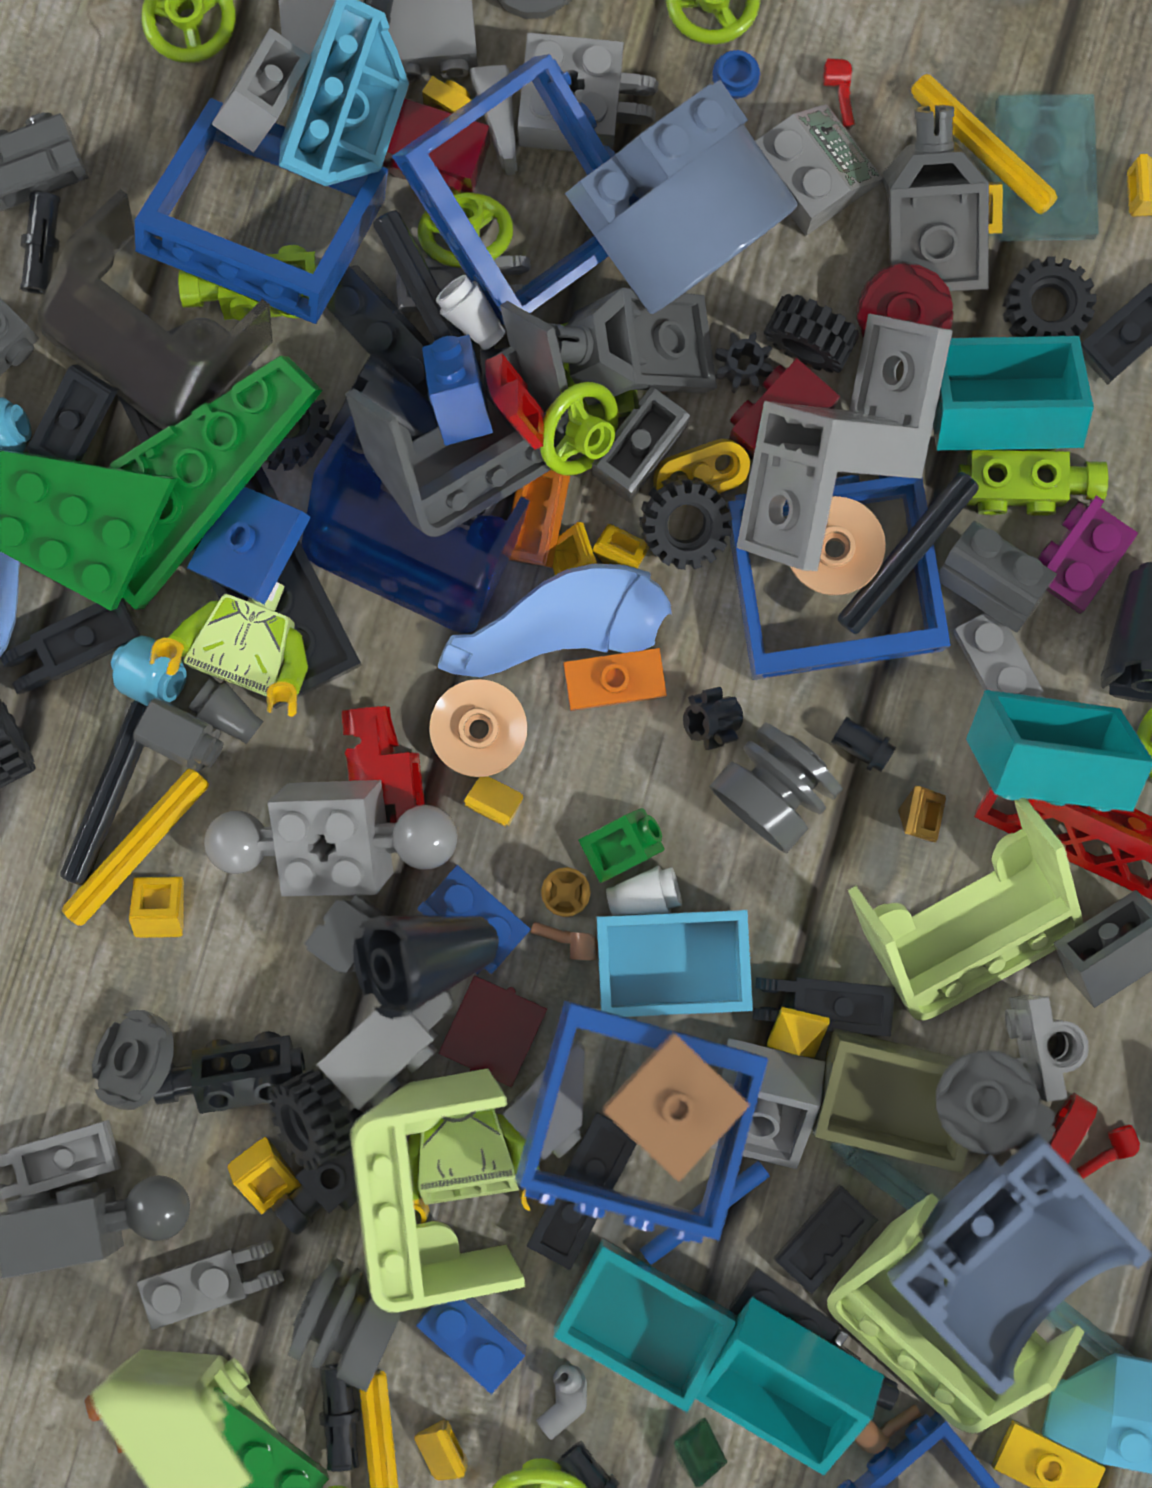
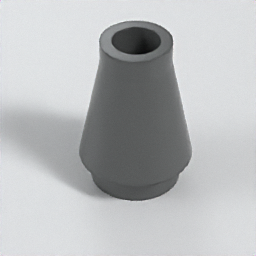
(225, 710)

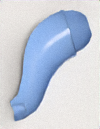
(578, 608)

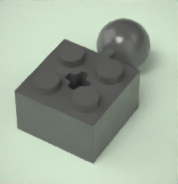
(86, 1223)

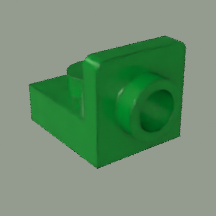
(622, 844)

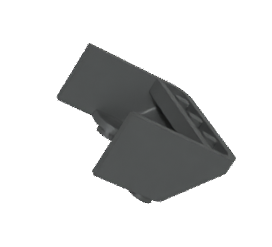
(455, 482)

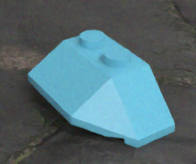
(346, 98)
(1105, 1412)

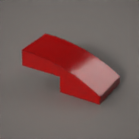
(514, 400)

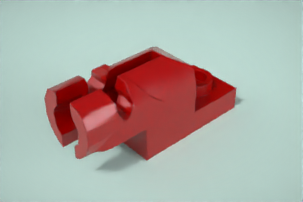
(377, 760)

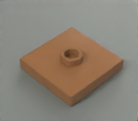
(675, 1106)

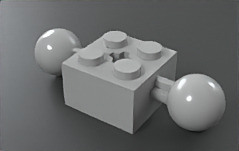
(331, 838)

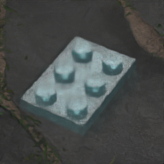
(1059, 144)

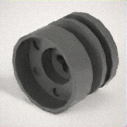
(776, 787)
(343, 1323)

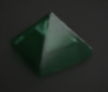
(699, 1453)

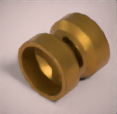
(565, 892)

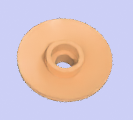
(863, 550)
(474, 702)

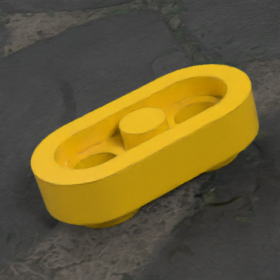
(700, 463)

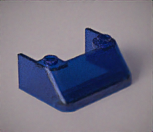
(372, 543)

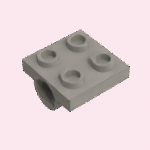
(1032, 1025)

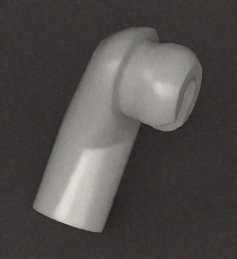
(570, 1400)

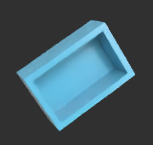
(674, 963)

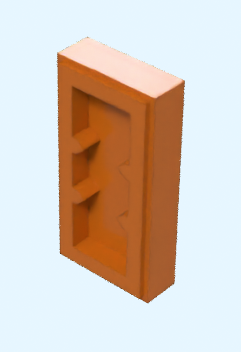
(542, 520)
(615, 679)

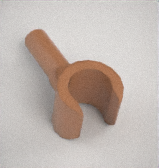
(582, 945)
(874, 1439)

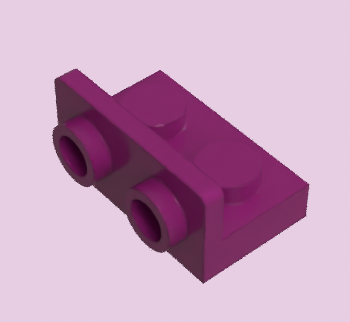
(1085, 553)

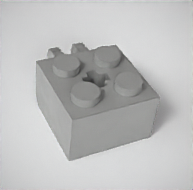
(597, 82)
(380, 1049)

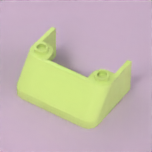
(981, 929)
(410, 1261)
(918, 1354)
(172, 1418)

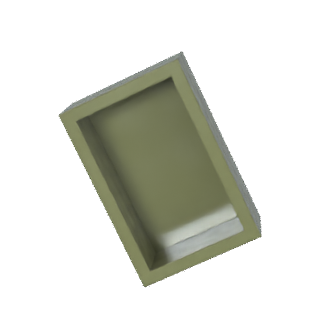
(885, 1100)

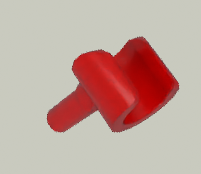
(839, 74)
(1124, 1145)

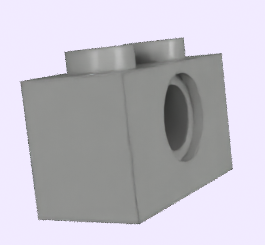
(261, 90)

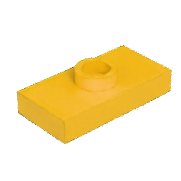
(1043, 1462)

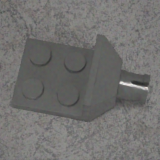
(939, 205)
(635, 350)

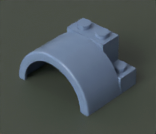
(700, 193)
(1008, 1254)

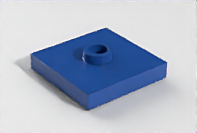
(249, 544)

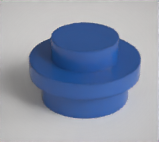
(737, 72)

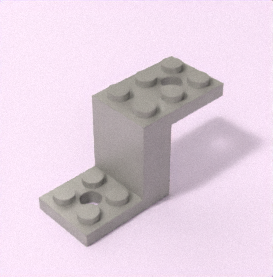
(879, 435)

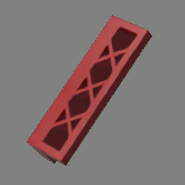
(1118, 828)

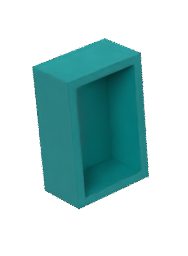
(1013, 394)
(1058, 751)
(644, 1325)
(791, 1387)

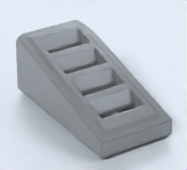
(500, 117)

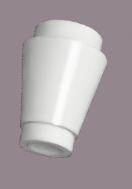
(469, 310)
(646, 893)

